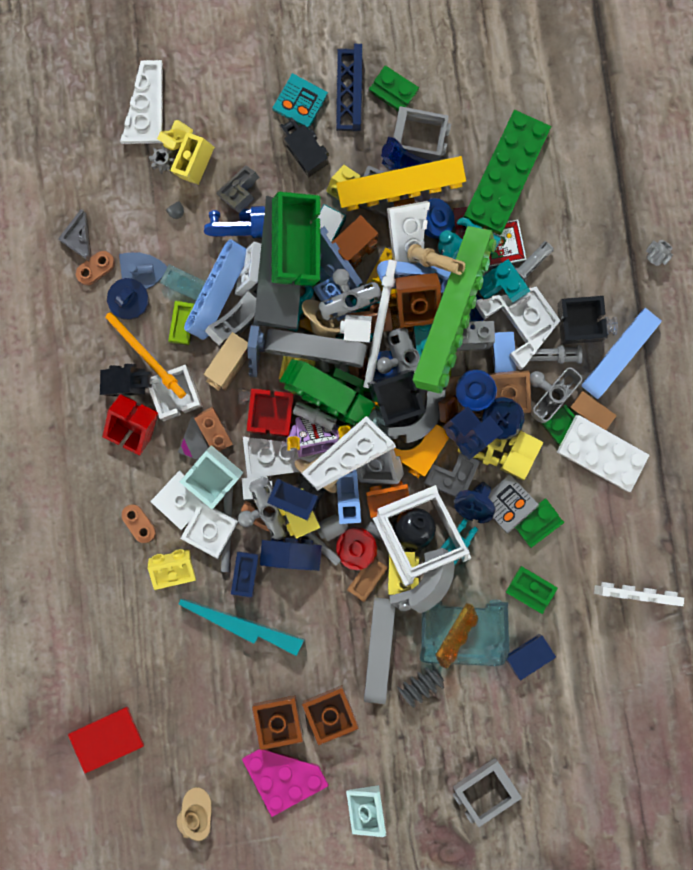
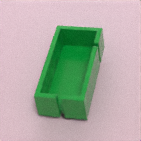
(295, 239)
(326, 392)

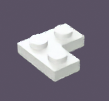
(249, 275)

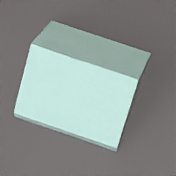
(366, 811)

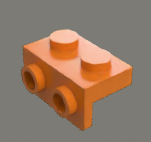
(381, 497)

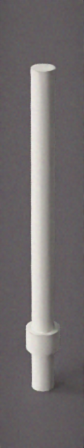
(387, 282)

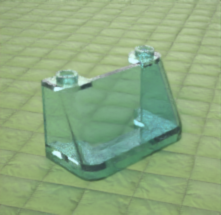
(486, 641)

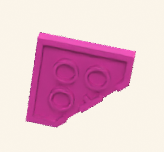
(283, 779)

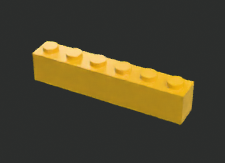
(400, 182)

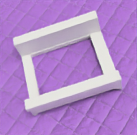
(394, 547)

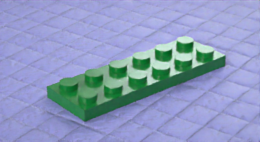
(507, 172)

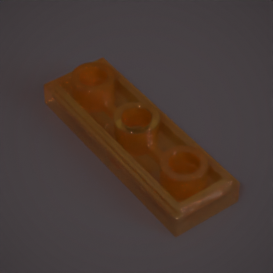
(457, 636)

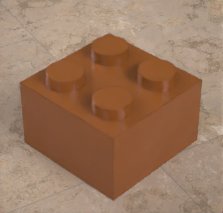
(357, 241)
(417, 299)
(330, 715)
(277, 722)

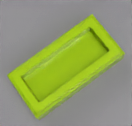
(180, 314)

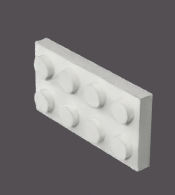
(603, 453)

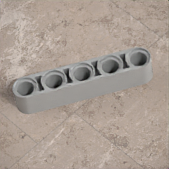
(315, 348)
(379, 651)

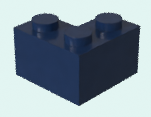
(471, 433)
(291, 554)

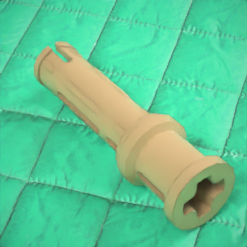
(429, 258)

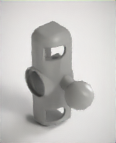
(361, 295)
(405, 347)
(547, 403)
(272, 520)

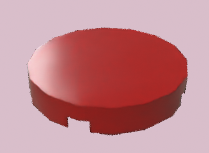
(356, 548)

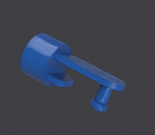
(250, 224)

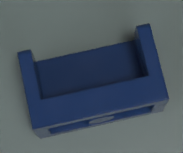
(292, 499)
(244, 574)
(530, 656)

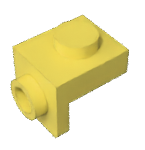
(173, 138)
(342, 174)

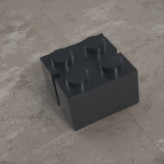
(580, 320)
(395, 398)

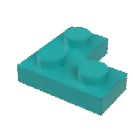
(506, 278)

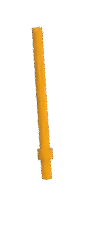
(167, 379)

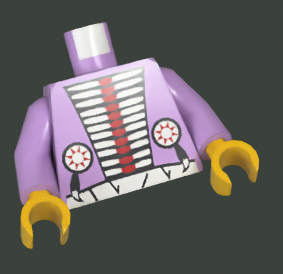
(313, 439)

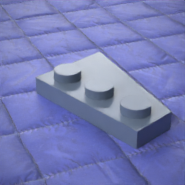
(331, 260)
(255, 347)

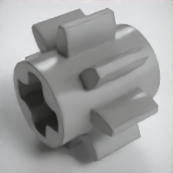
(161, 153)
(659, 252)

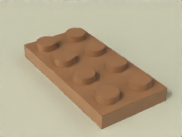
(509, 385)

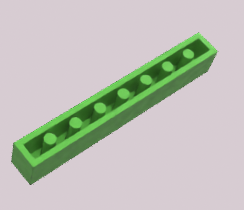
(454, 311)

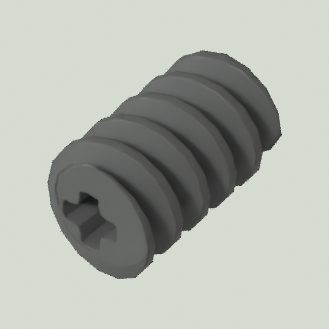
(422, 686)

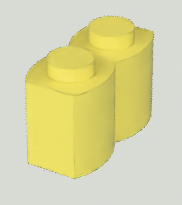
(521, 455)

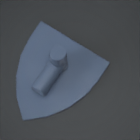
(142, 268)

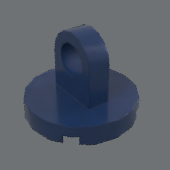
(127, 299)
(507, 415)
(475, 504)

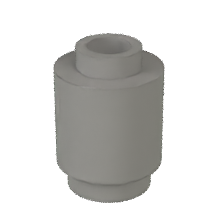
(331, 528)

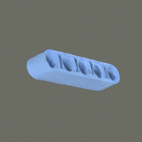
(410, 269)
(216, 289)
(621, 353)

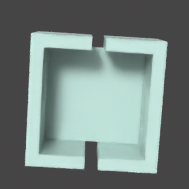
(211, 477)

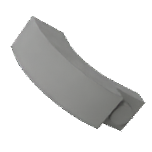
(236, 320)
(430, 589)

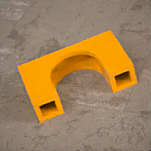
(423, 456)

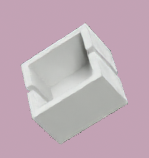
(167, 402)

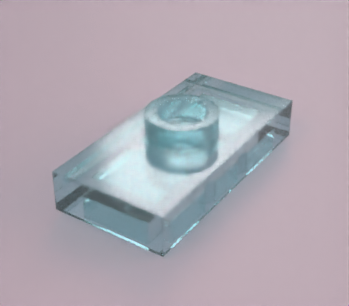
(182, 282)

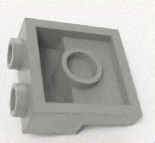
(382, 469)

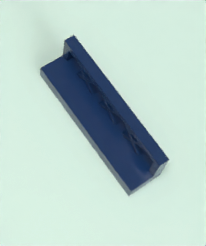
(356, 85)

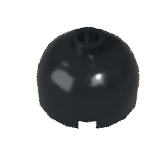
(414, 528)

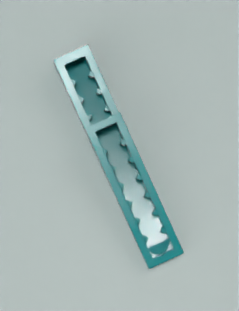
(245, 628)

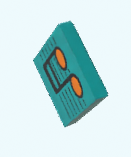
(300, 101)

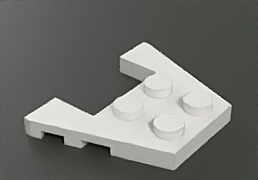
(530, 317)

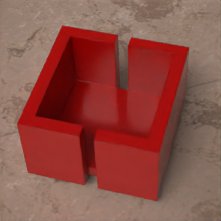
(270, 413)
(127, 416)

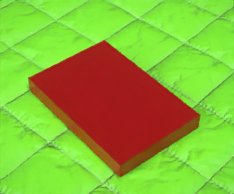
(106, 740)

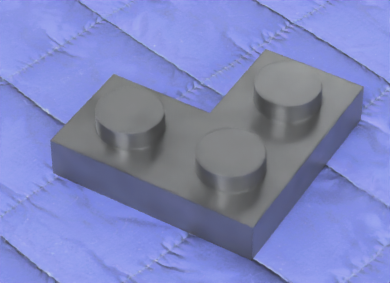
(235, 192)
(453, 481)

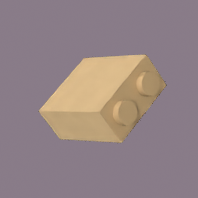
(227, 362)

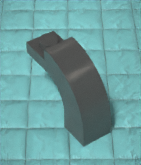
(419, 425)

